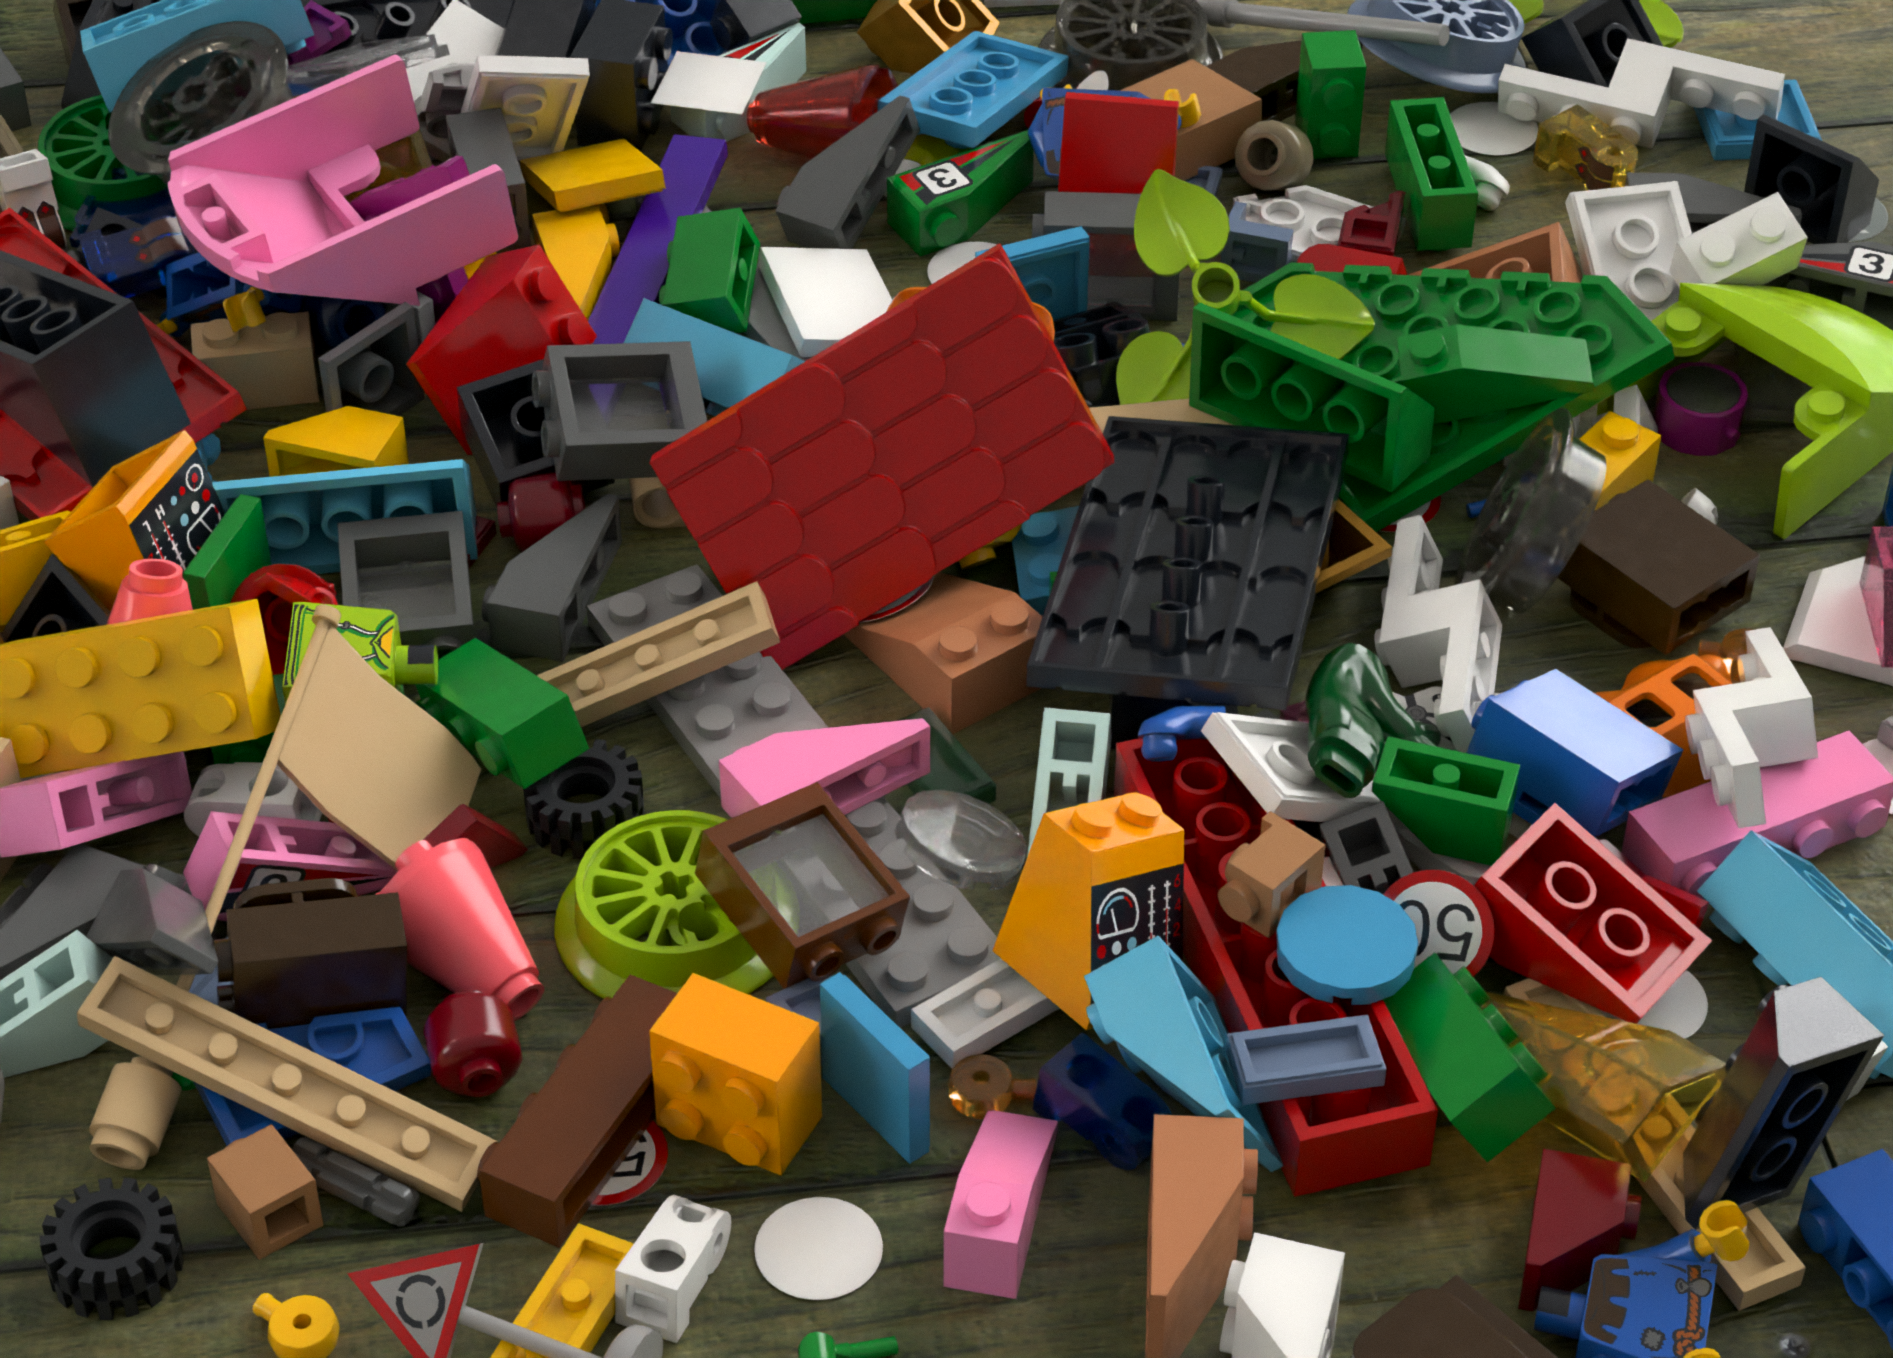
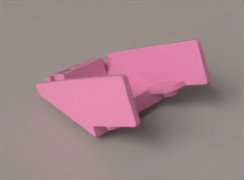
(273, 209)

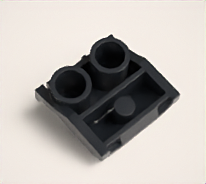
(1093, 345)

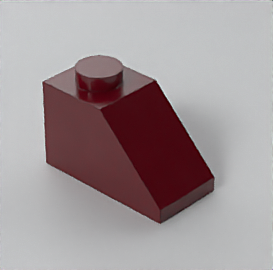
(1576, 1216)

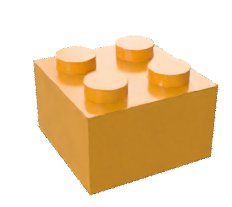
(736, 1074)

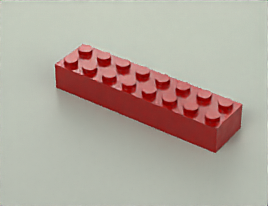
(1319, 1137)

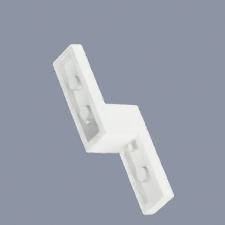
(1642, 89)
(1438, 632)
(1752, 726)

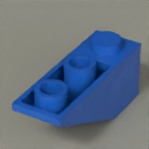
(1851, 1224)

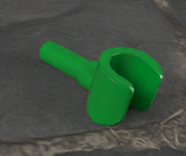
(824, 1346)

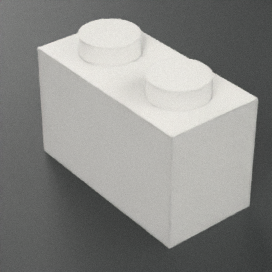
(1742, 247)

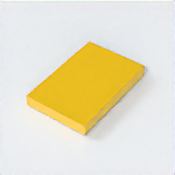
(593, 175)

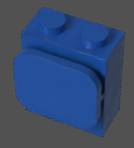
(1573, 752)

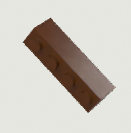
(579, 1122)

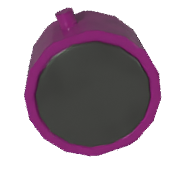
(1700, 408)

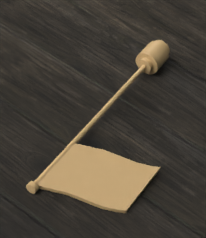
(370, 768)

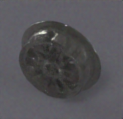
(1129, 39)
(196, 90)
(1534, 515)

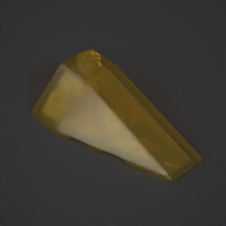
(1615, 1081)

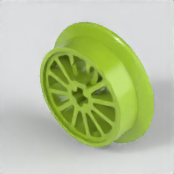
(648, 883)

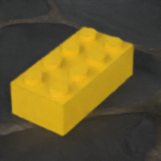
(137, 689)

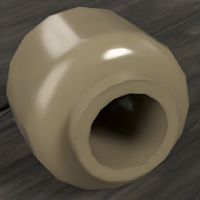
(1274, 156)

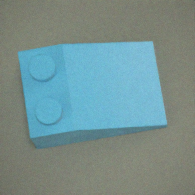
(1175, 1035)

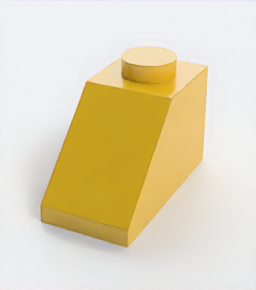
(336, 442)

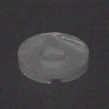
(961, 839)

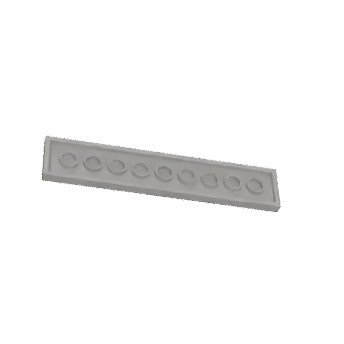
(753, 699)

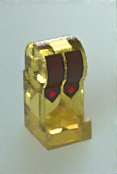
(1584, 149)

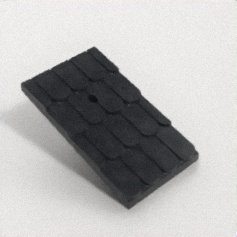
(1192, 564)

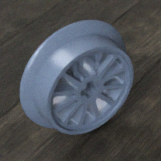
(1479, 43)

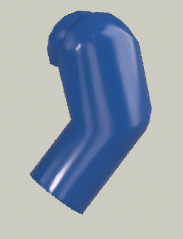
(1177, 723)

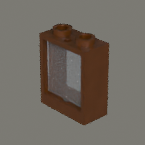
(802, 886)

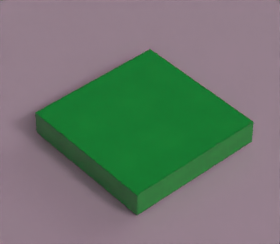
(229, 554)

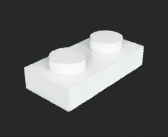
(979, 1012)

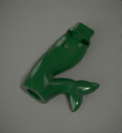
(1352, 717)

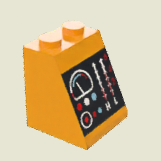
(139, 510)
(1092, 891)

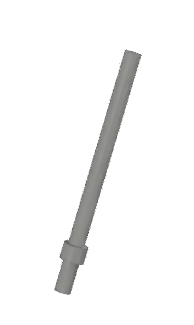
(1230, 12)

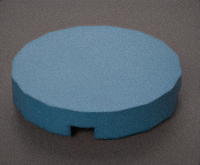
(1346, 944)

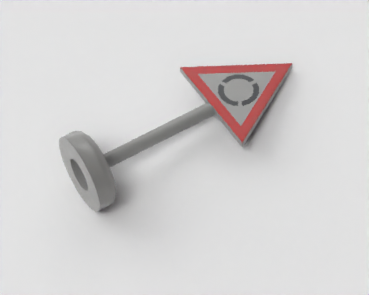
(427, 1302)

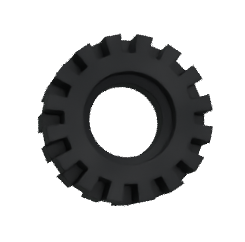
(581, 824)
(120, 1279)

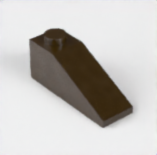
(1268, 73)

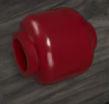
(537, 508)
(472, 1040)

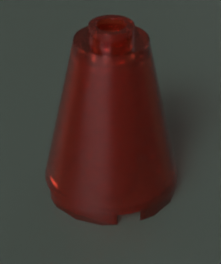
(818, 110)

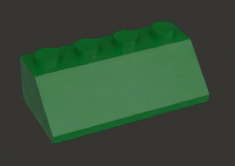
(1278, 383)

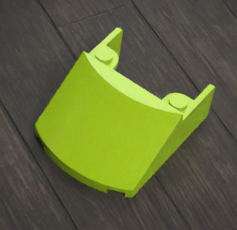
(1821, 344)

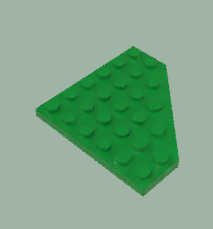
(1618, 337)

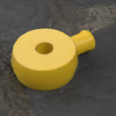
(299, 1326)

